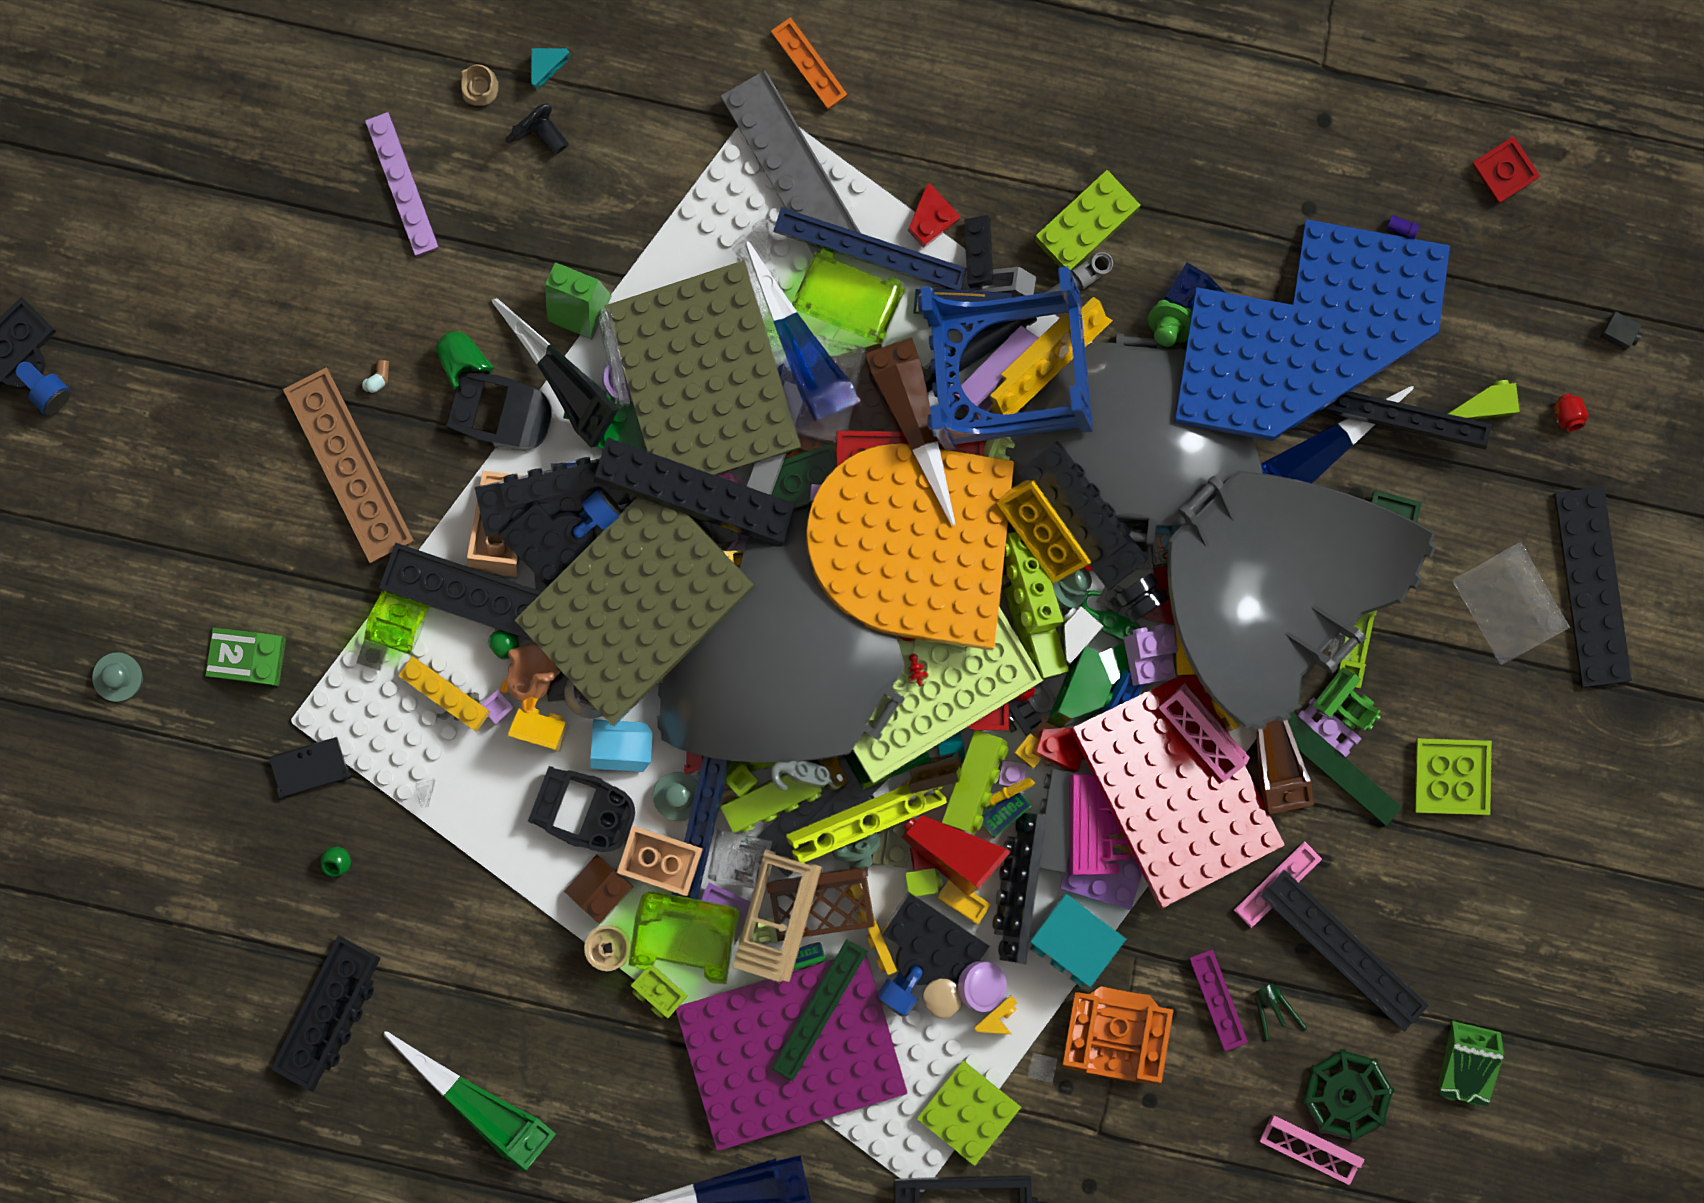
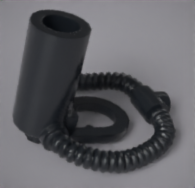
(539, 122)

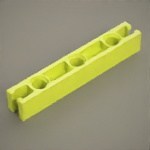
(849, 826)

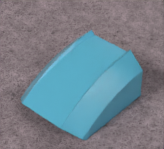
(620, 746)

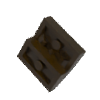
(936, 773)

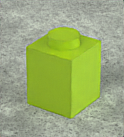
(923, 882)

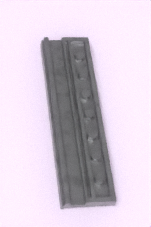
(785, 153)

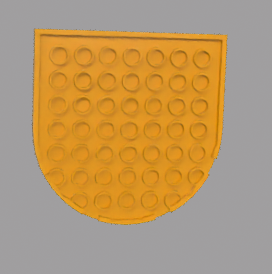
(895, 557)

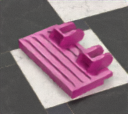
(1090, 829)

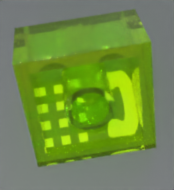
(396, 622)

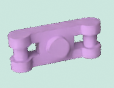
(1330, 729)

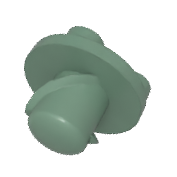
(1072, 588)
(117, 677)
(675, 795)
(859, 852)

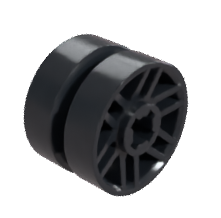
(1141, 597)

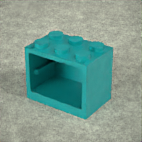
(1076, 941)

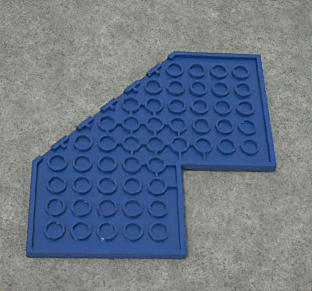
(1354, 311)

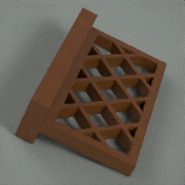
(826, 880)

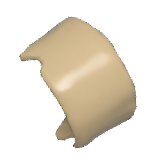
(479, 85)
(942, 998)

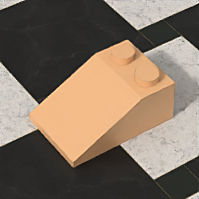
(660, 860)

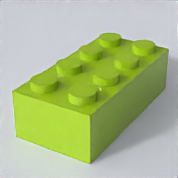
(1087, 222)

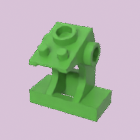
(1359, 713)

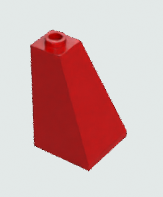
(956, 854)

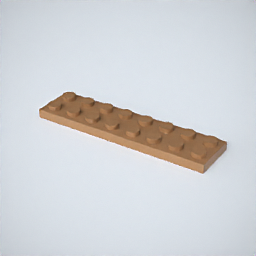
(348, 464)

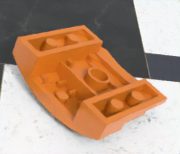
(1118, 1036)

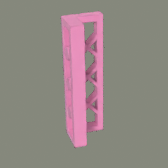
(1212, 728)
(1316, 1141)

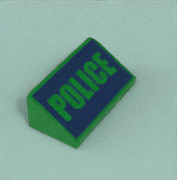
(1004, 814)
(809, 955)

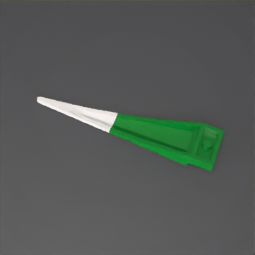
(502, 1125)

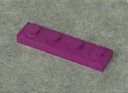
(1218, 1000)

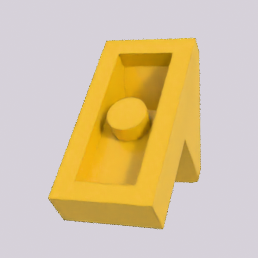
(992, 1021)

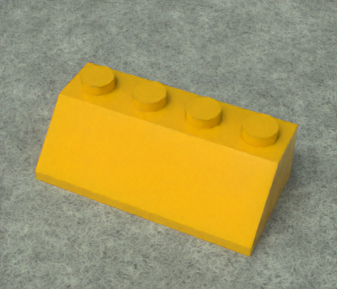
(1042, 531)

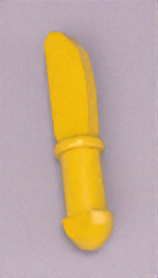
(1009, 791)

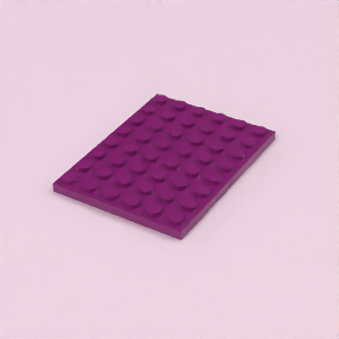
(742, 1032)

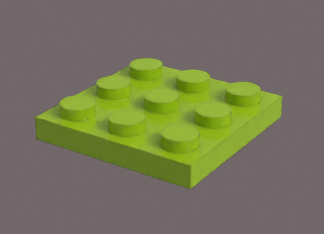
(1453, 776)
(968, 1112)

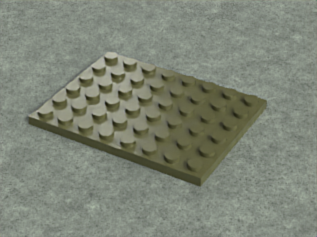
(704, 372)
(634, 605)

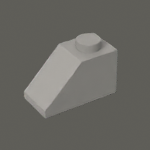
(1011, 280)

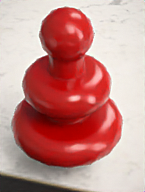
(916, 668)

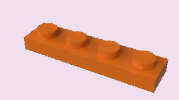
(809, 63)

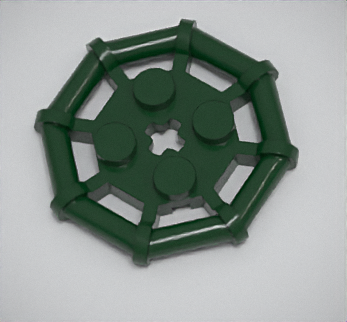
(1351, 1081)

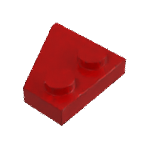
(932, 217)
(1059, 748)

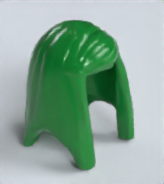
(460, 354)

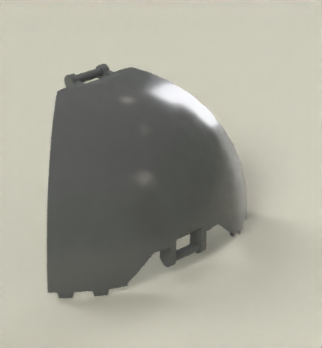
(1136, 448)
(1276, 578)
(781, 669)

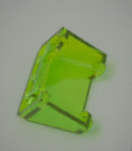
(848, 297)
(684, 934)

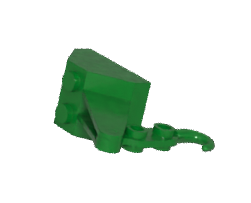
(1092, 673)

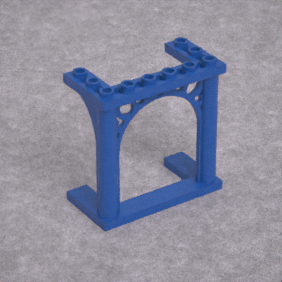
(950, 315)

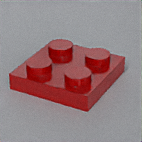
(1506, 170)

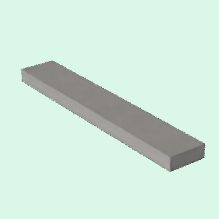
(766, 472)

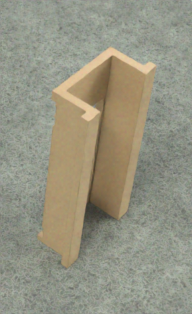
(764, 960)

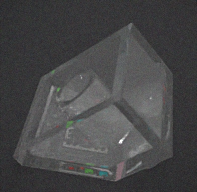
(737, 858)

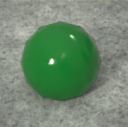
(501, 642)
(335, 861)

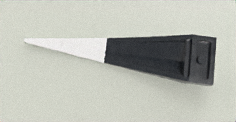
(579, 396)

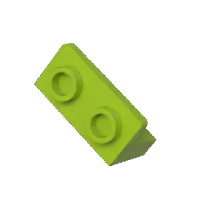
(659, 991)

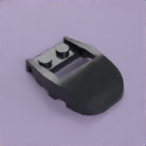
(523, 417)
(607, 818)

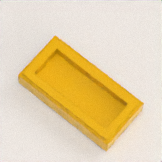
(970, 906)

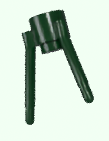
(1269, 997)

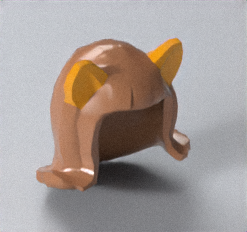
(529, 675)

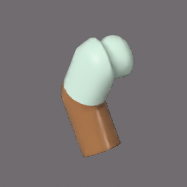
(379, 379)

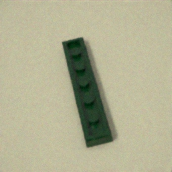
(1343, 772)
(819, 1010)

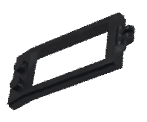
(908, 1189)

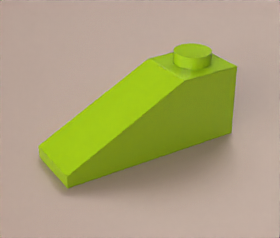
(1493, 402)

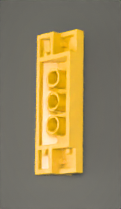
(1045, 359)

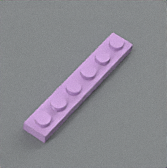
(402, 184)

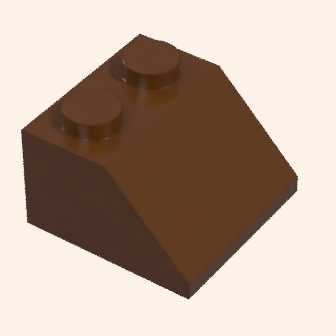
(598, 889)

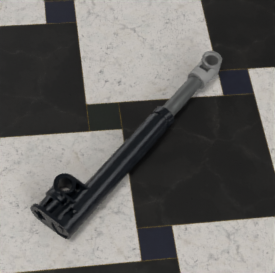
(998, 333)

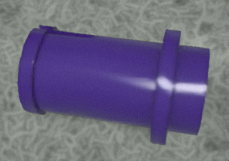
(1403, 227)

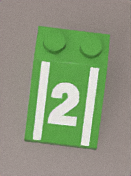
(246, 656)

